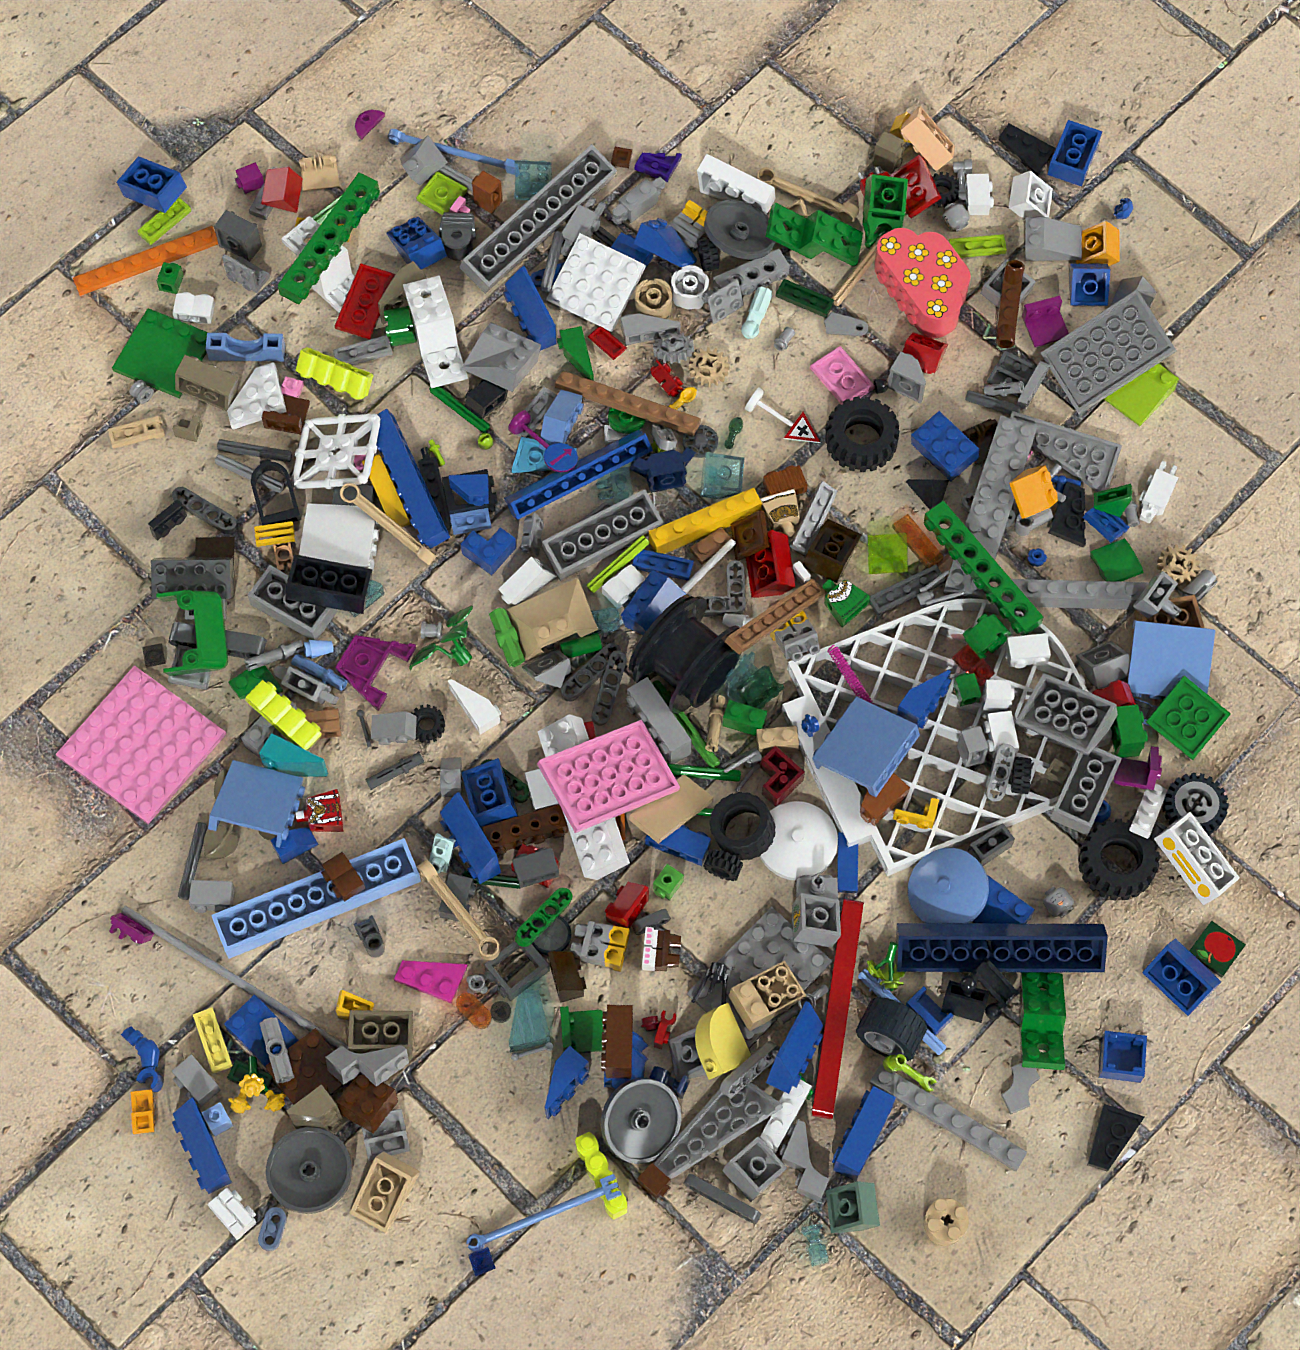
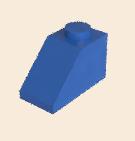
(471, 488)
(297, 843)

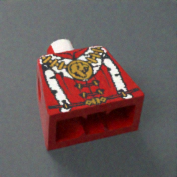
(323, 812)

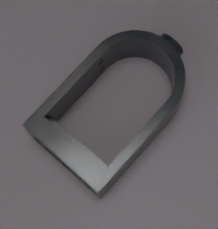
(279, 517)

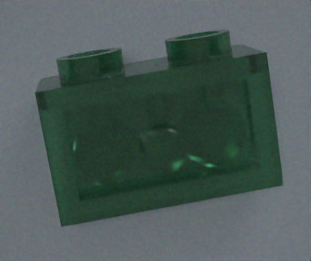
(759, 688)

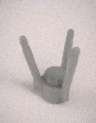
(927, 598)
(749, 759)

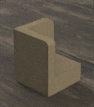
(188, 429)

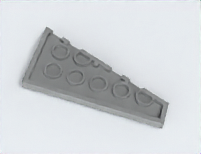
(1078, 453)
(716, 1126)

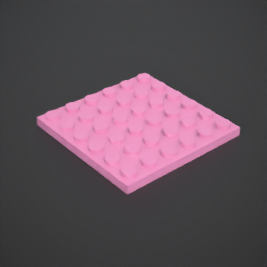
(141, 744)

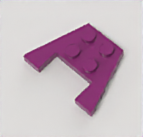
(363, 662)

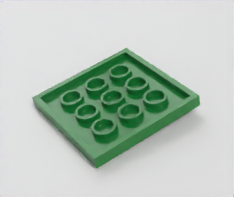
(158, 349)

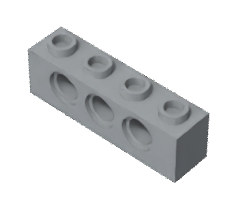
(756, 268)

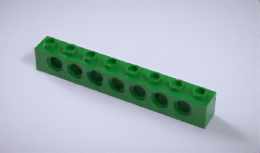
(330, 228)
(994, 573)

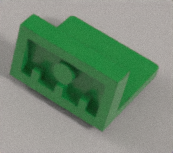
(582, 1030)

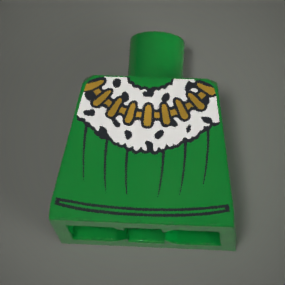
(844, 600)

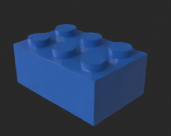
(1074, 153)
(151, 184)
(945, 446)

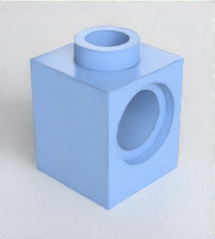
(217, 1119)

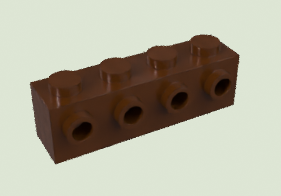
(526, 829)

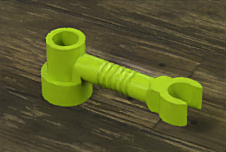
(898, 1062)

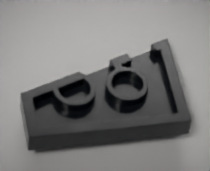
(1028, 148)
(1068, 517)

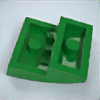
(1116, 561)

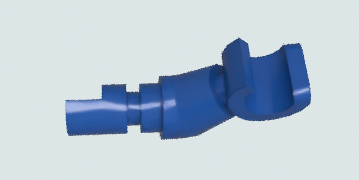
(149, 1057)

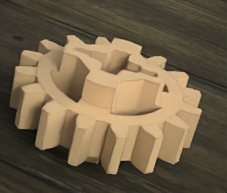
(709, 366)
(1178, 564)

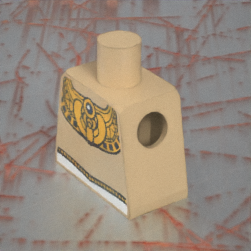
(781, 511)

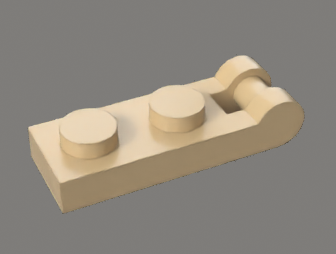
(136, 432)

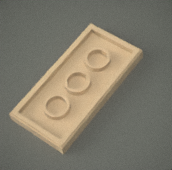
(670, 812)

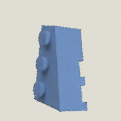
(561, 418)

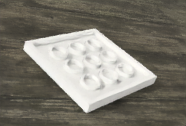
(596, 282)

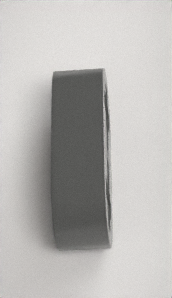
(653, 920)

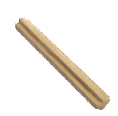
(855, 275)

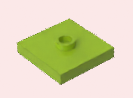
(441, 193)

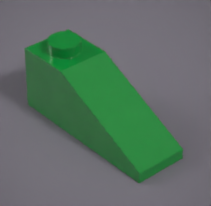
(575, 350)

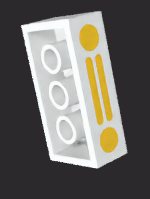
(1196, 858)

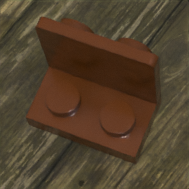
(289, 421)

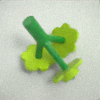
(889, 974)

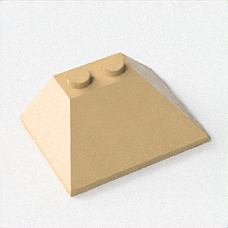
(552, 618)

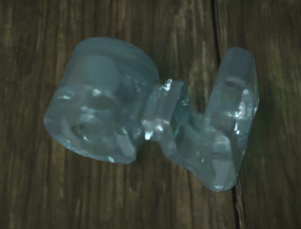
(816, 1251)

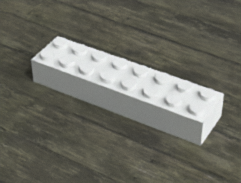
(599, 846)

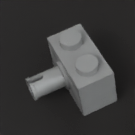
(1156, 597)
(824, 886)

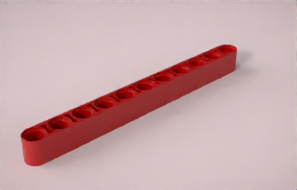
(837, 1010)

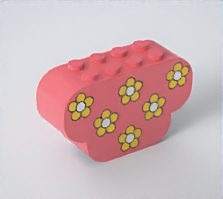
(923, 279)

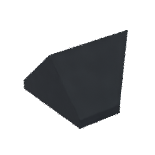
(929, 491)

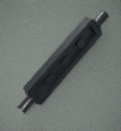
(430, 472)

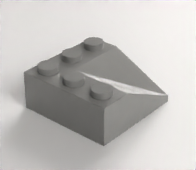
(502, 357)

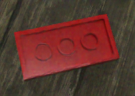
(361, 309)

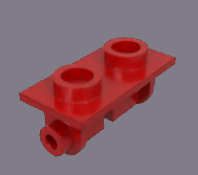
(662, 373)

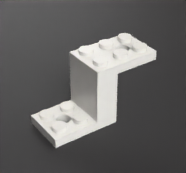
(337, 279)
(435, 331)

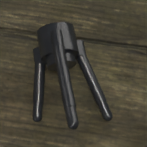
(715, 974)

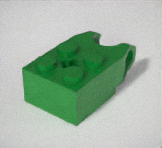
(883, 212)

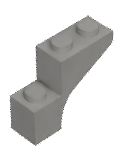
(374, 1065)
(797, 1156)

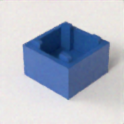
(1122, 1056)

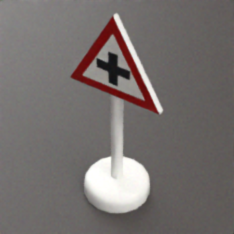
(799, 431)

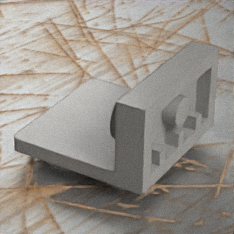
(245, 273)

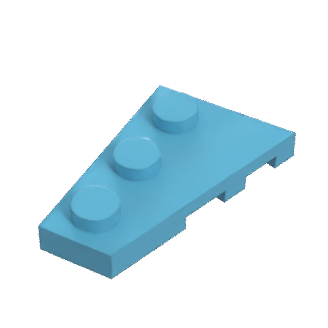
(529, 457)

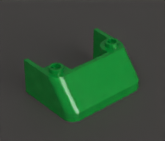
(210, 631)

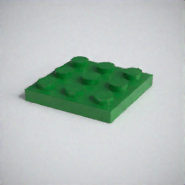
(1188, 717)

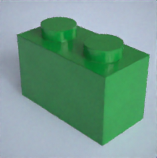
(744, 718)

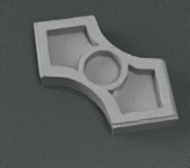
(1017, 1096)

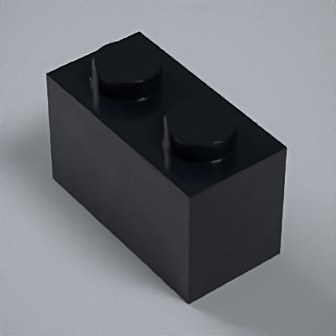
(485, 398)
(965, 1004)

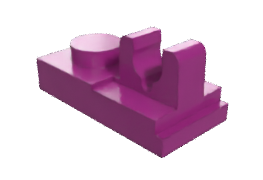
(131, 928)

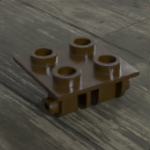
(982, 437)
(215, 547)

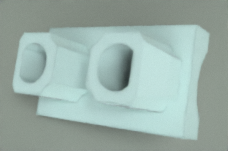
(442, 853)

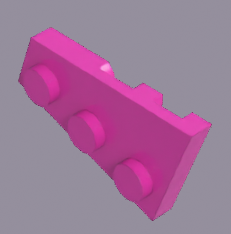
(432, 978)

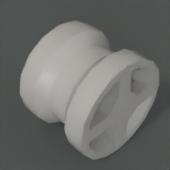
(141, 391)

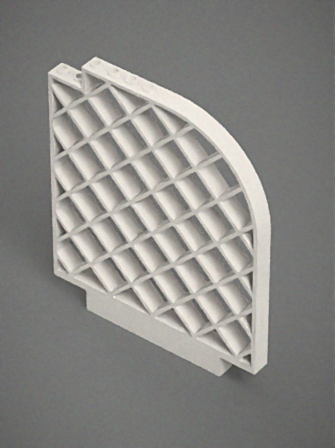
(842, 794)

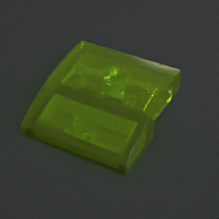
(887, 553)

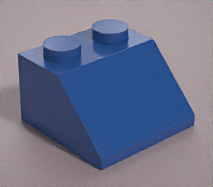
(1089, 284)

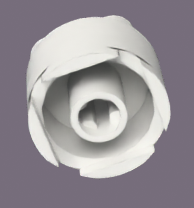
(689, 286)

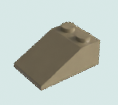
(394, 294)

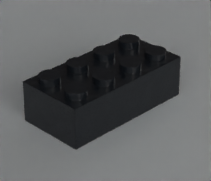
(328, 584)

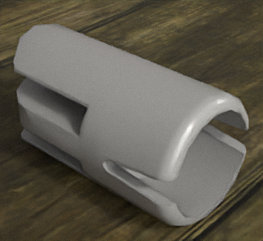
(1201, 584)

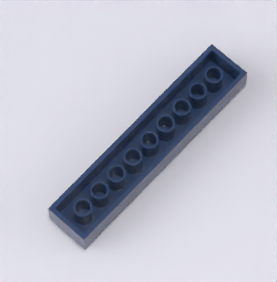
(1007, 946)

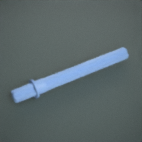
(873, 983)

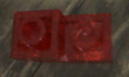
(971, 663)

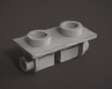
(533, 526)

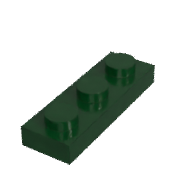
(805, 298)

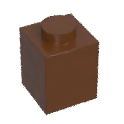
(654, 1181)

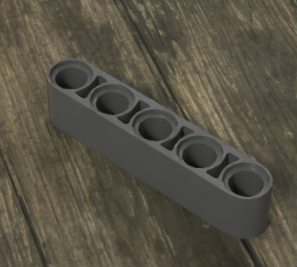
(238, 644)

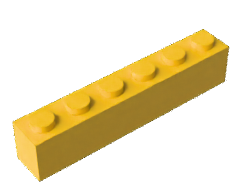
(704, 522)

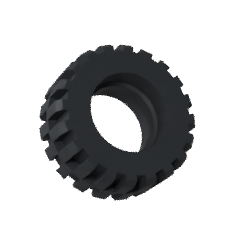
(858, 455)
(1101, 877)

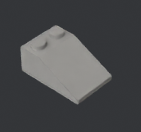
(1052, 240)

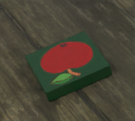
(1217, 948)

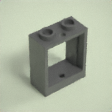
(533, 955)

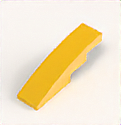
(386, 492)

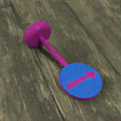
(557, 457)

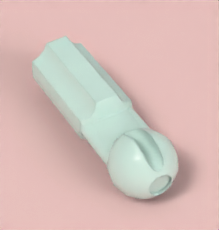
(757, 311)

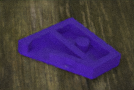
(658, 165)

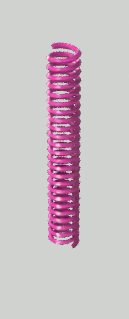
(849, 673)

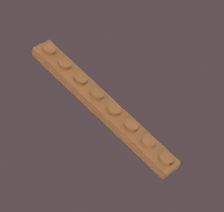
(628, 403)
(775, 616)

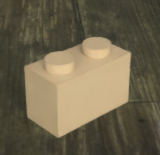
(782, 737)

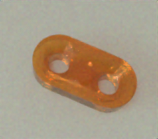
(474, 1011)

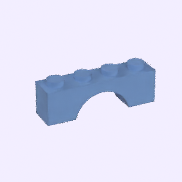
(225, 348)

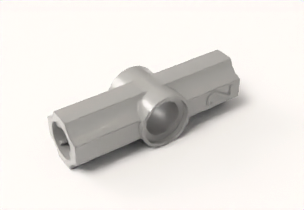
(273, 1038)

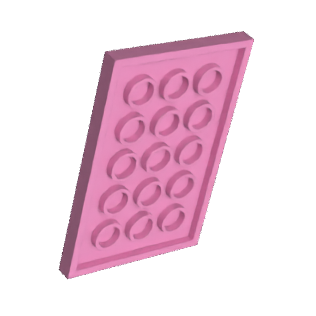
(608, 776)

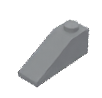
(643, 328)

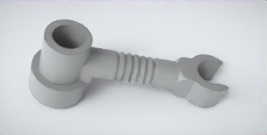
(962, 168)

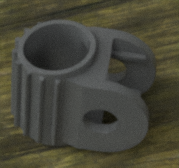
(457, 232)

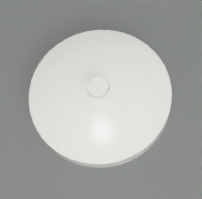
(802, 842)

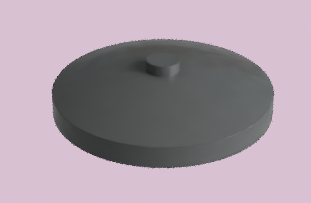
(738, 229)
(640, 1120)
(309, 1170)

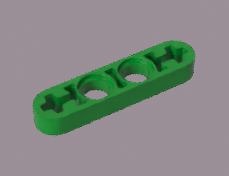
(541, 915)

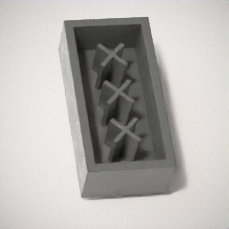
(193, 574)

